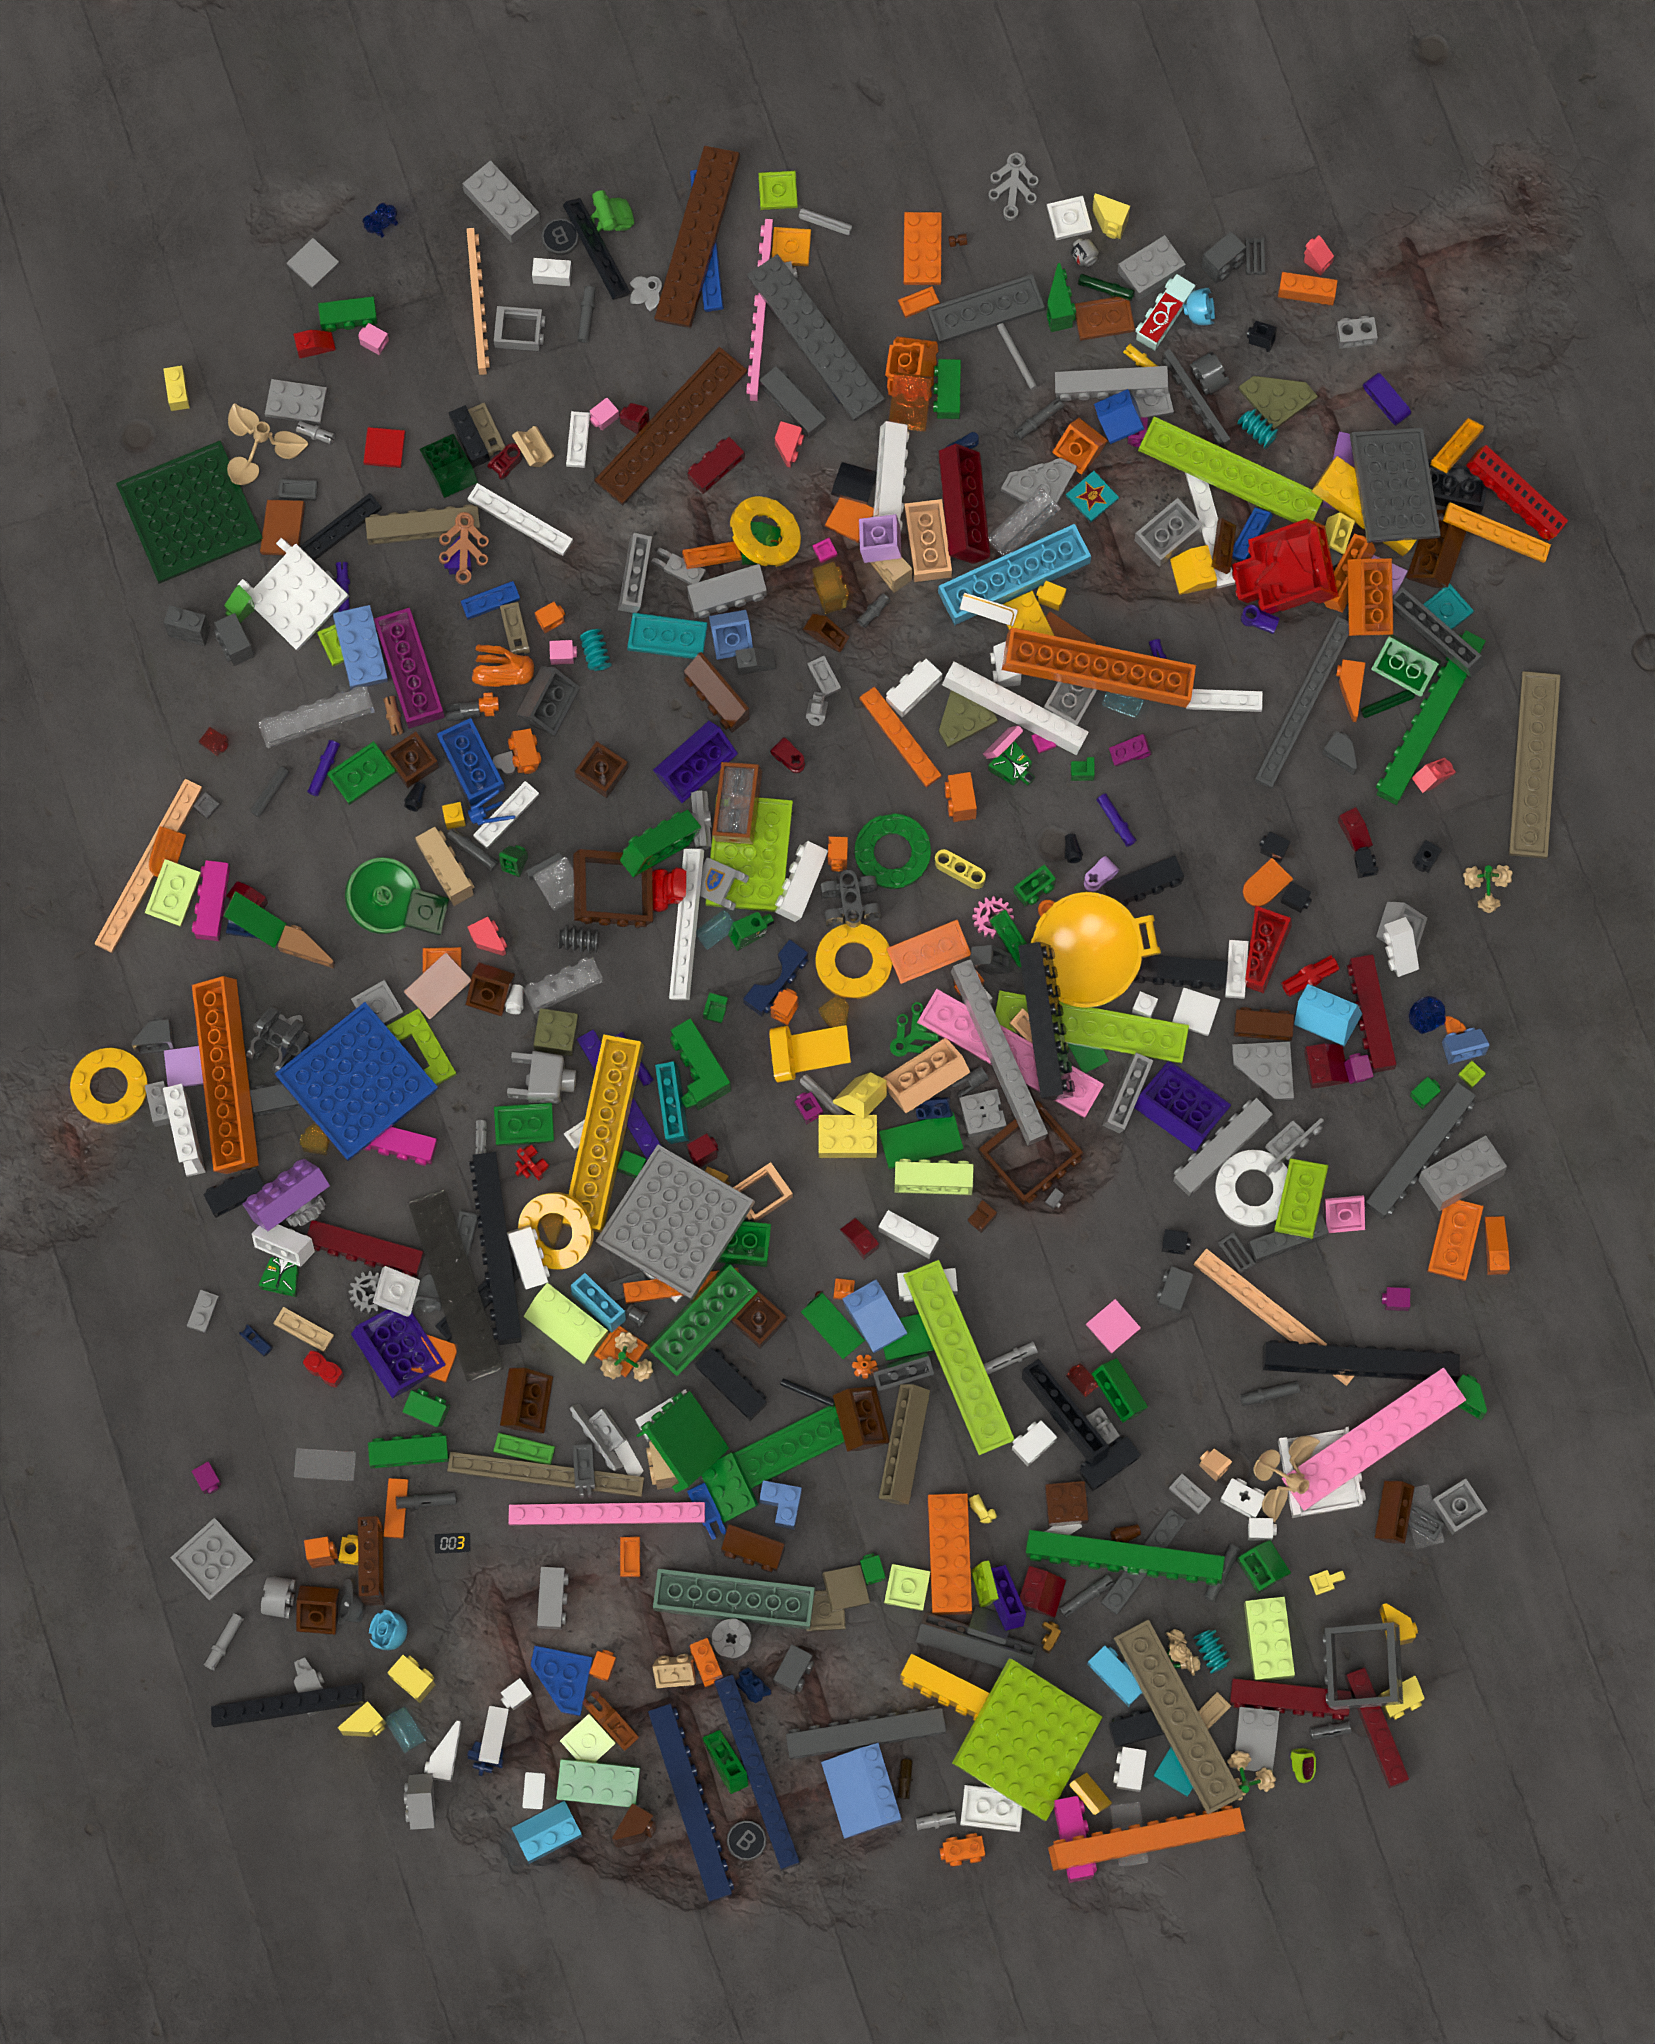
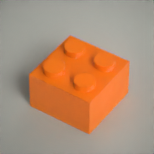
(961, 795)

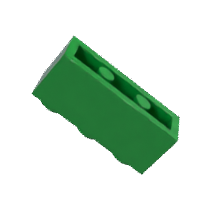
(347, 314)
(947, 389)
(1119, 1390)

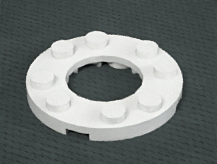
(1226, 1195)

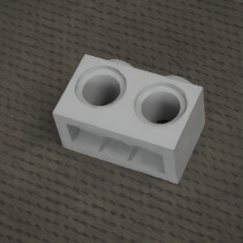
(1358, 337)
(157, 1103)

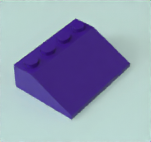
(1181, 1105)
(393, 1347)

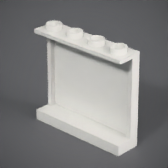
(184, 1129)
(1344, 1497)

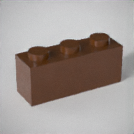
(1263, 1024)
(1394, 1512)

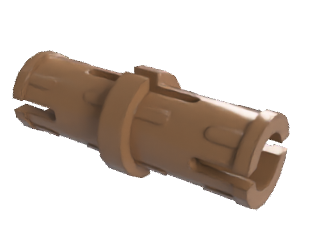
(393, 715)

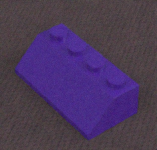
(695, 761)

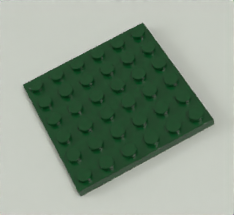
(189, 512)

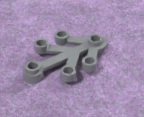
(1013, 183)

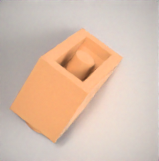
(1214, 1463)

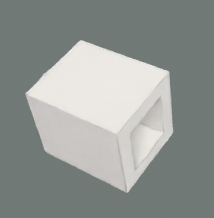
(1144, 1005)
(1261, 1529)
(515, 1695)

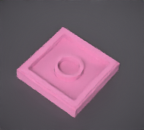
(1003, 742)
(1113, 1326)

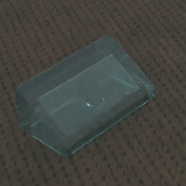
(1123, 703)
(714, 929)
(404, 1729)

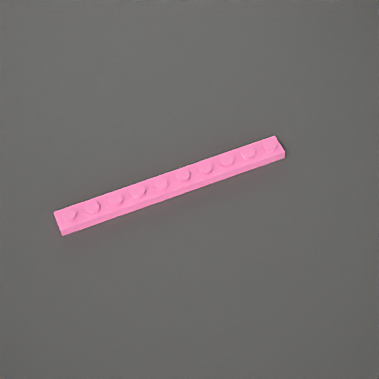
(759, 317)
(607, 1513)

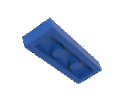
(1254, 527)
(490, 600)

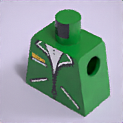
(1012, 766)
(749, 929)
(280, 1277)

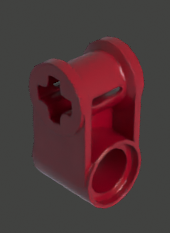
(503, 463)
(786, 754)

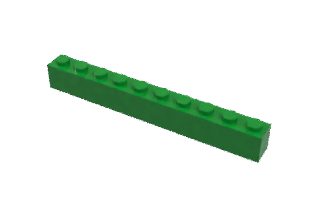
(1425, 726)
(1126, 1557)

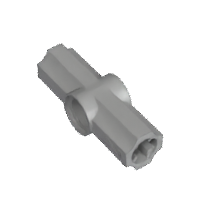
(703, 817)

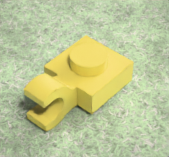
(1324, 1582)

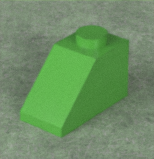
(239, 603)

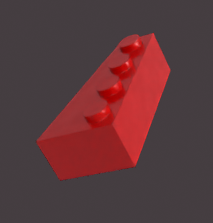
(1266, 944)

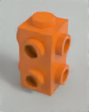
(524, 751)
(956, 1851)

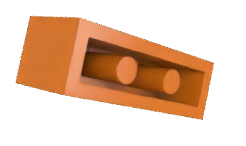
(1307, 288)
(320, 1552)

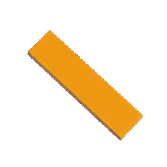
(1457, 445)

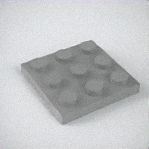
(212, 1559)

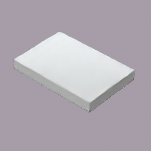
(989, 1809)

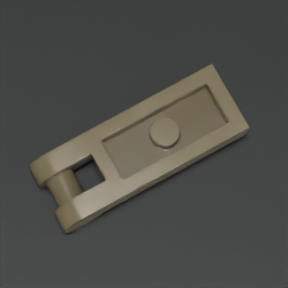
(486, 428)
(514, 628)

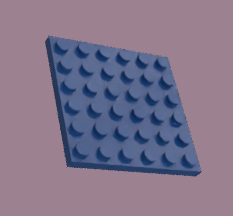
(356, 1081)

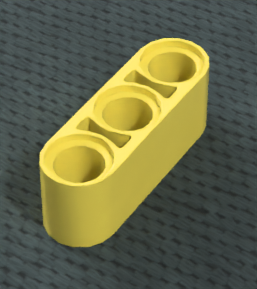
(964, 877)

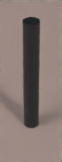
(807, 1392)

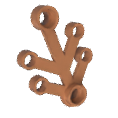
(464, 545)

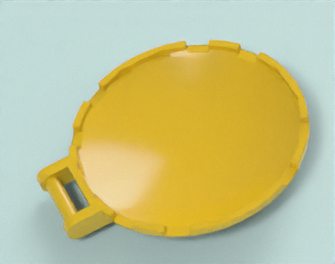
(1094, 947)

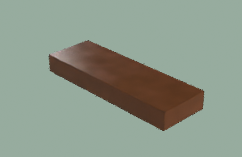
(1223, 546)

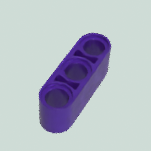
(1386, 399)

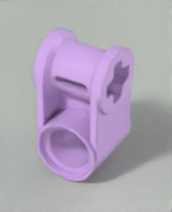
(1101, 872)

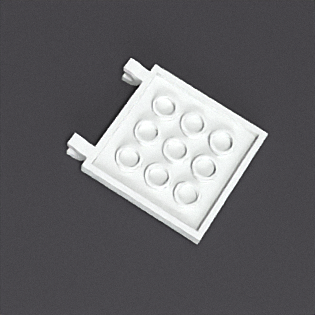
(296, 595)

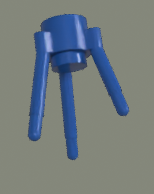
(478, 813)

